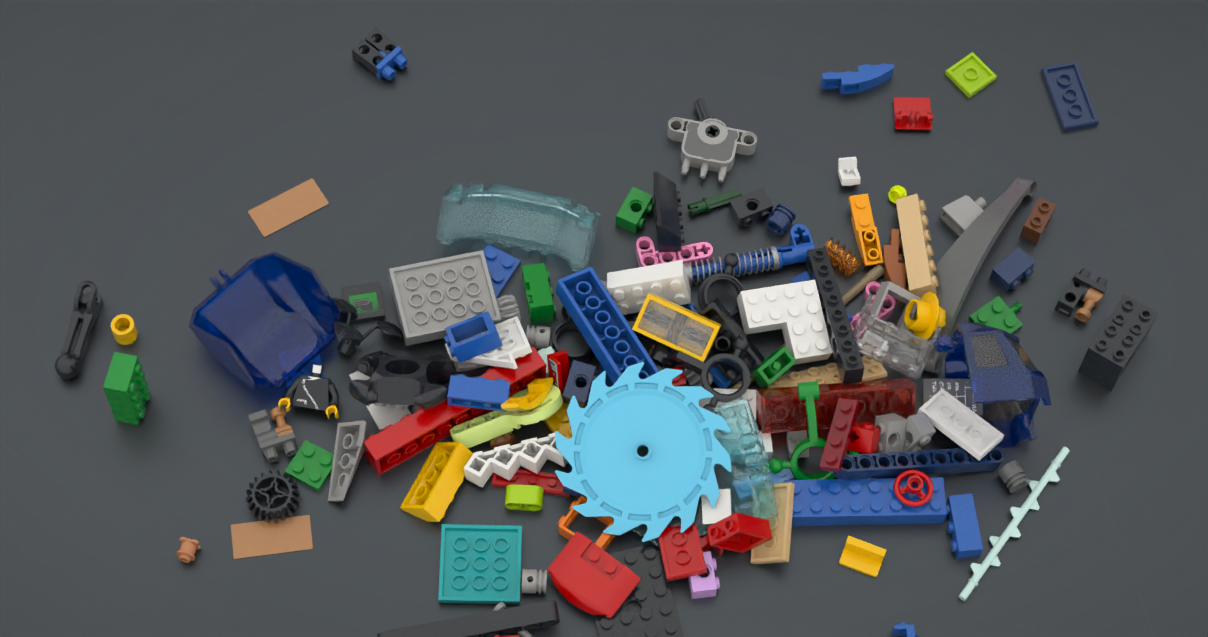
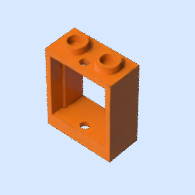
(566, 521)

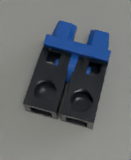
(379, 55)

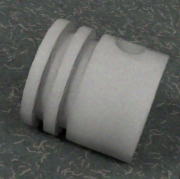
(539, 336)
(538, 583)

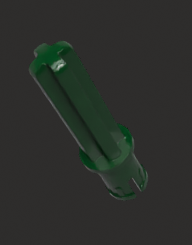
(713, 202)

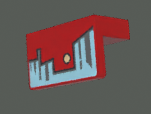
(558, 368)

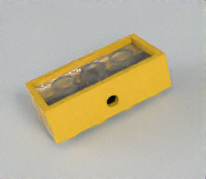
(676, 327)

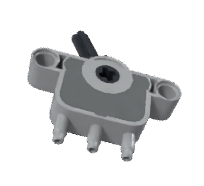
(709, 142)

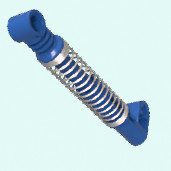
(772, 257)

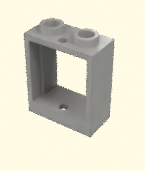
(898, 293)

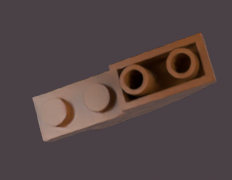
(894, 269)

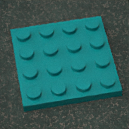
(480, 564)

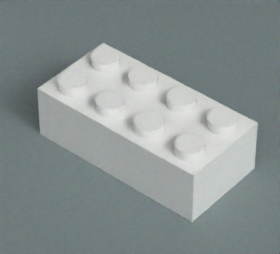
(633, 285)

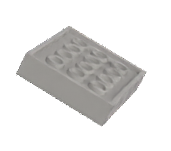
(442, 294)

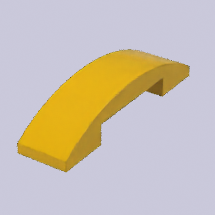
(538, 392)

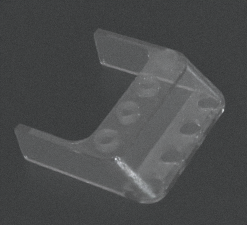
(892, 345)

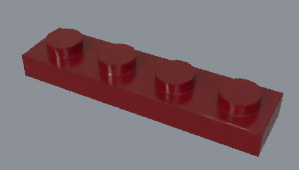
(839, 435)

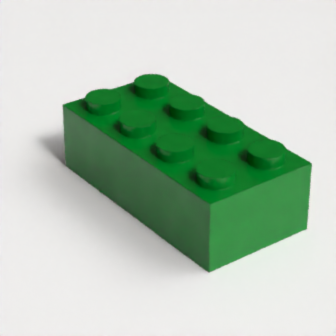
(126, 388)

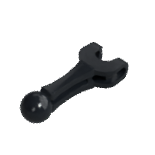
(85, 311)

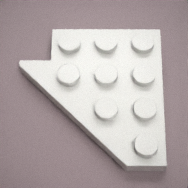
(514, 346)

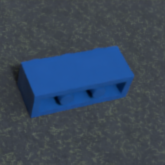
(478, 392)
(963, 526)

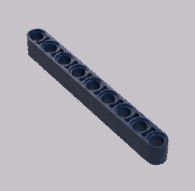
(910, 458)

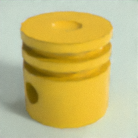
(124, 329)

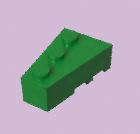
(538, 293)

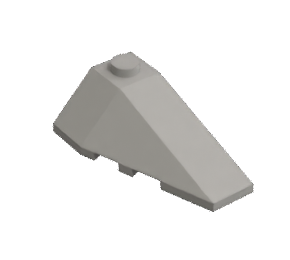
(347, 455)

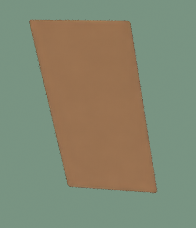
(288, 207)
(269, 538)

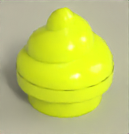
(897, 192)

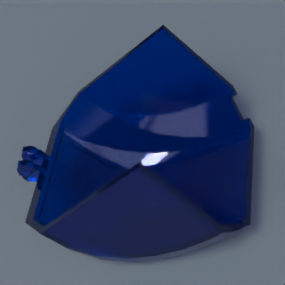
(266, 320)

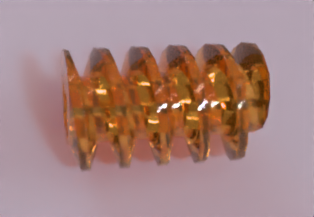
(841, 258)

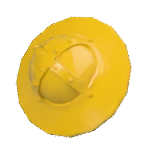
(927, 316)

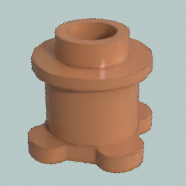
(187, 549)

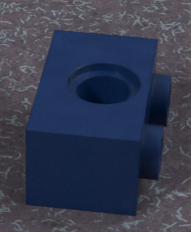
(579, 372)

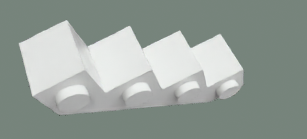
(507, 459)

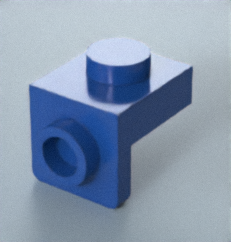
(903, 629)

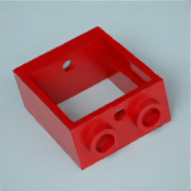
(737, 532)

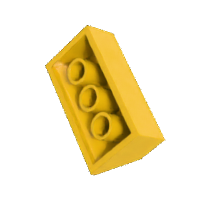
(437, 481)

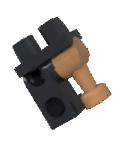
(1081, 289)

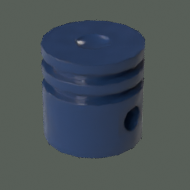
(780, 219)

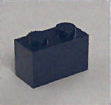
(1012, 270)

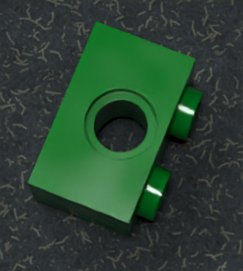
(635, 200)
(773, 367)

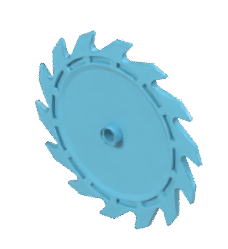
(648, 487)

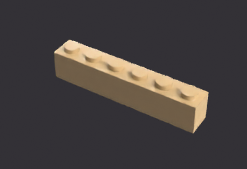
(916, 245)

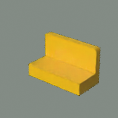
(862, 556)

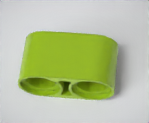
(524, 497)

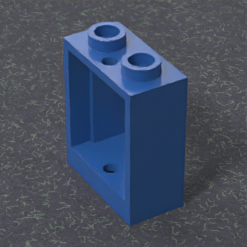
(476, 345)

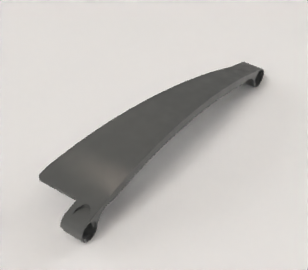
(965, 257)

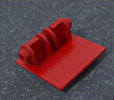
(912, 113)

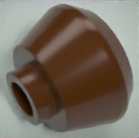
(508, 438)

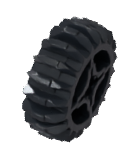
(286, 501)

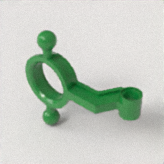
(806, 391)

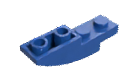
(852, 82)

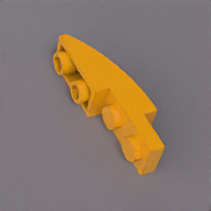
(864, 230)

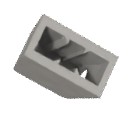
(962, 213)

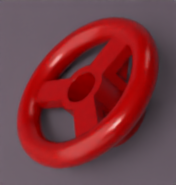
(918, 482)

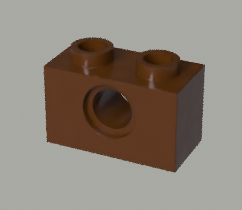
(1038, 220)

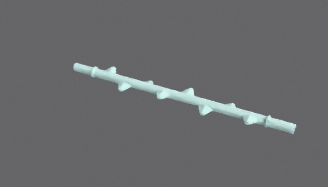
(1012, 530)

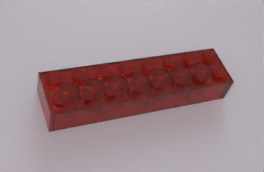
(783, 412)

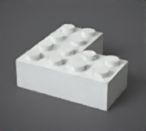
(795, 311)

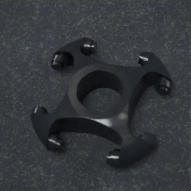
(402, 380)

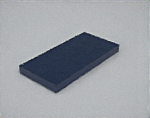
(1069, 96)

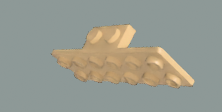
(829, 374)

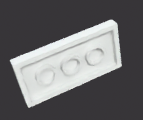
(961, 424)

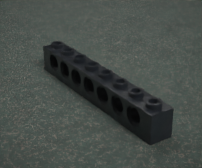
(836, 318)

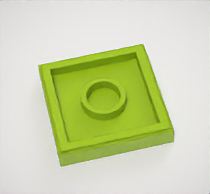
(970, 75)

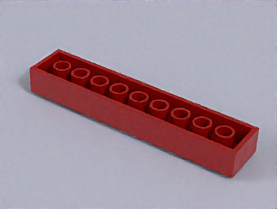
(432, 425)

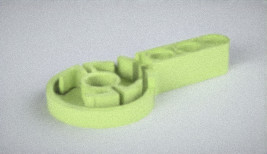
(499, 423)

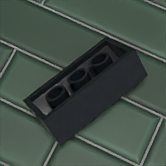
(667, 214)
(725, 338)

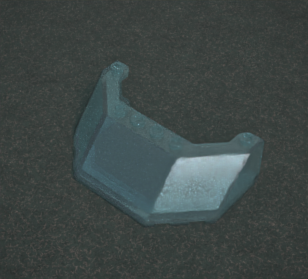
(520, 220)

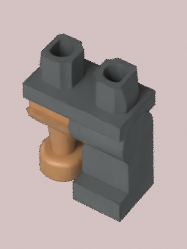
(274, 439)

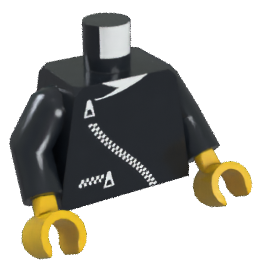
(313, 392)

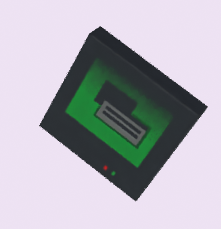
(366, 300)

